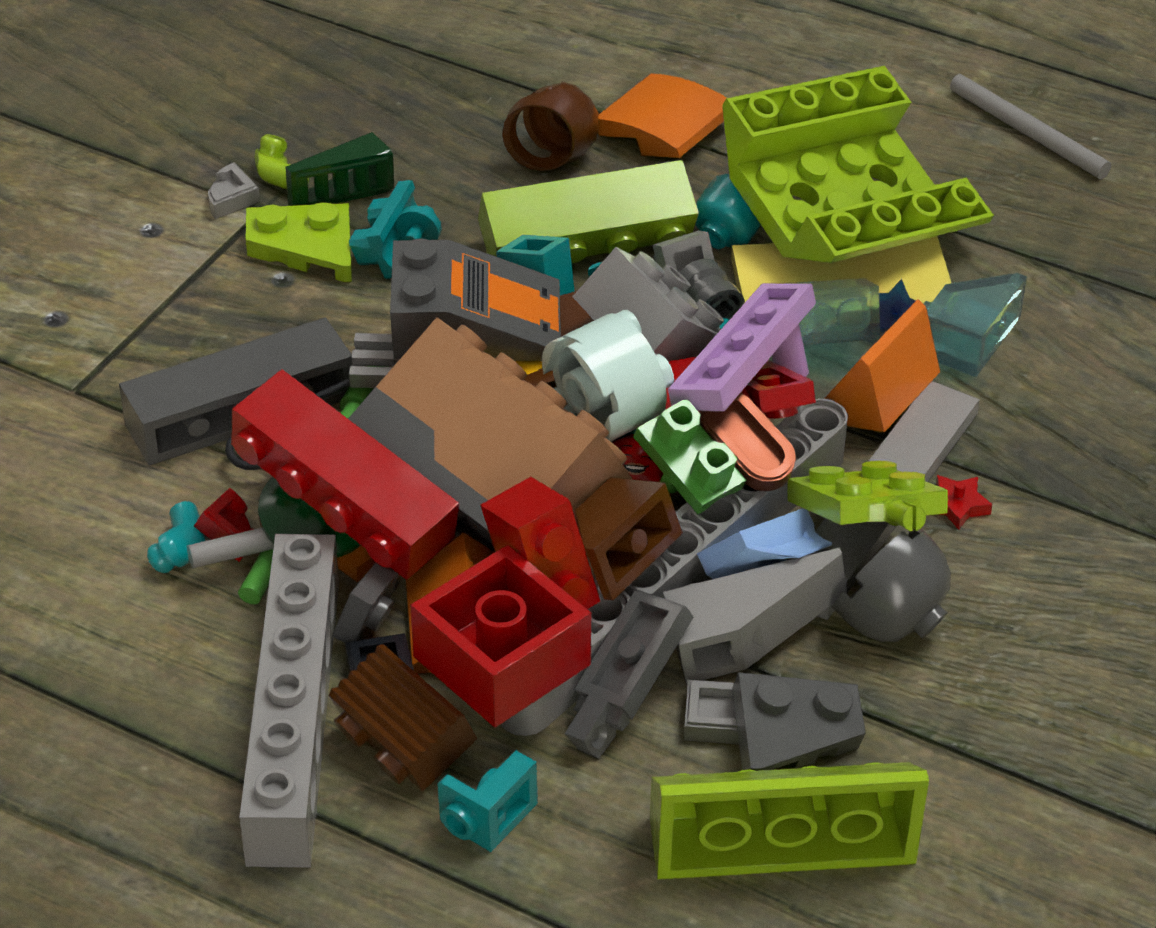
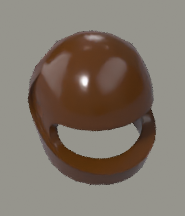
(557, 120)

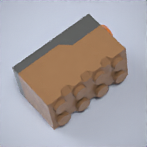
(482, 427)

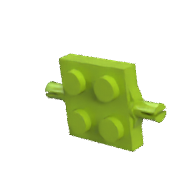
(868, 495)

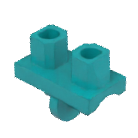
(393, 220)

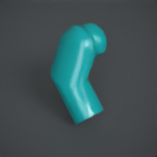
(172, 544)

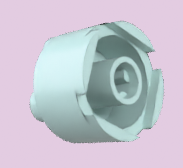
(610, 373)

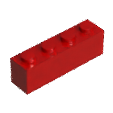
(344, 474)

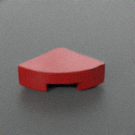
(224, 517)

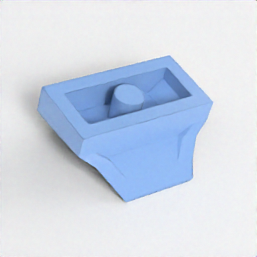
(763, 545)

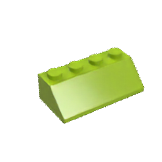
(787, 819)

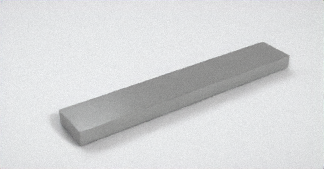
(916, 445)

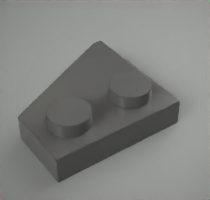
(794, 720)

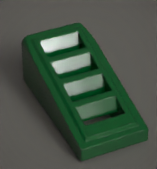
(371, 173)

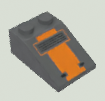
(496, 299)

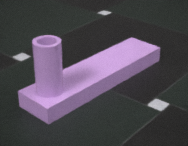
(759, 329)

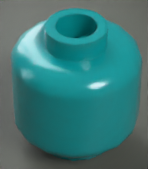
(725, 214)

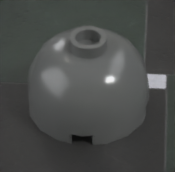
(899, 590)

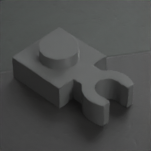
(367, 604)

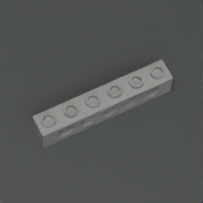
(290, 703)

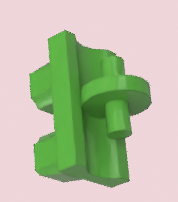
(689, 457)

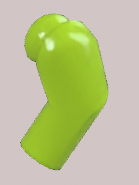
(271, 160)

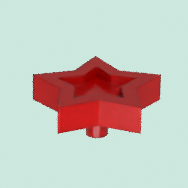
(963, 500)

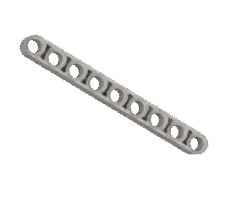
(817, 439)

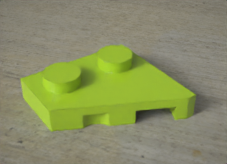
(301, 236)

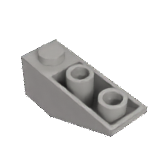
(753, 611)

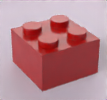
(501, 635)

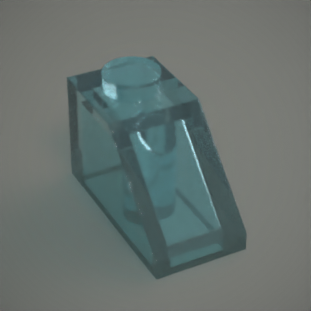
(974, 319)

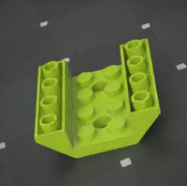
(825, 147)

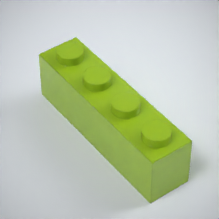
(595, 210)

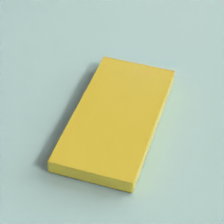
(916, 263)

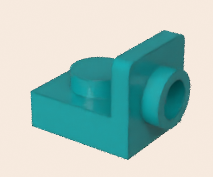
(495, 806)

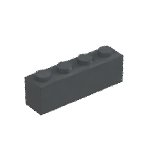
(194, 400)

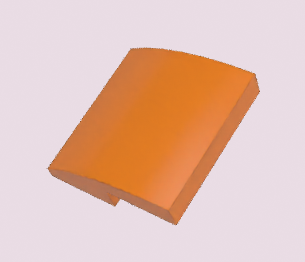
(664, 115)

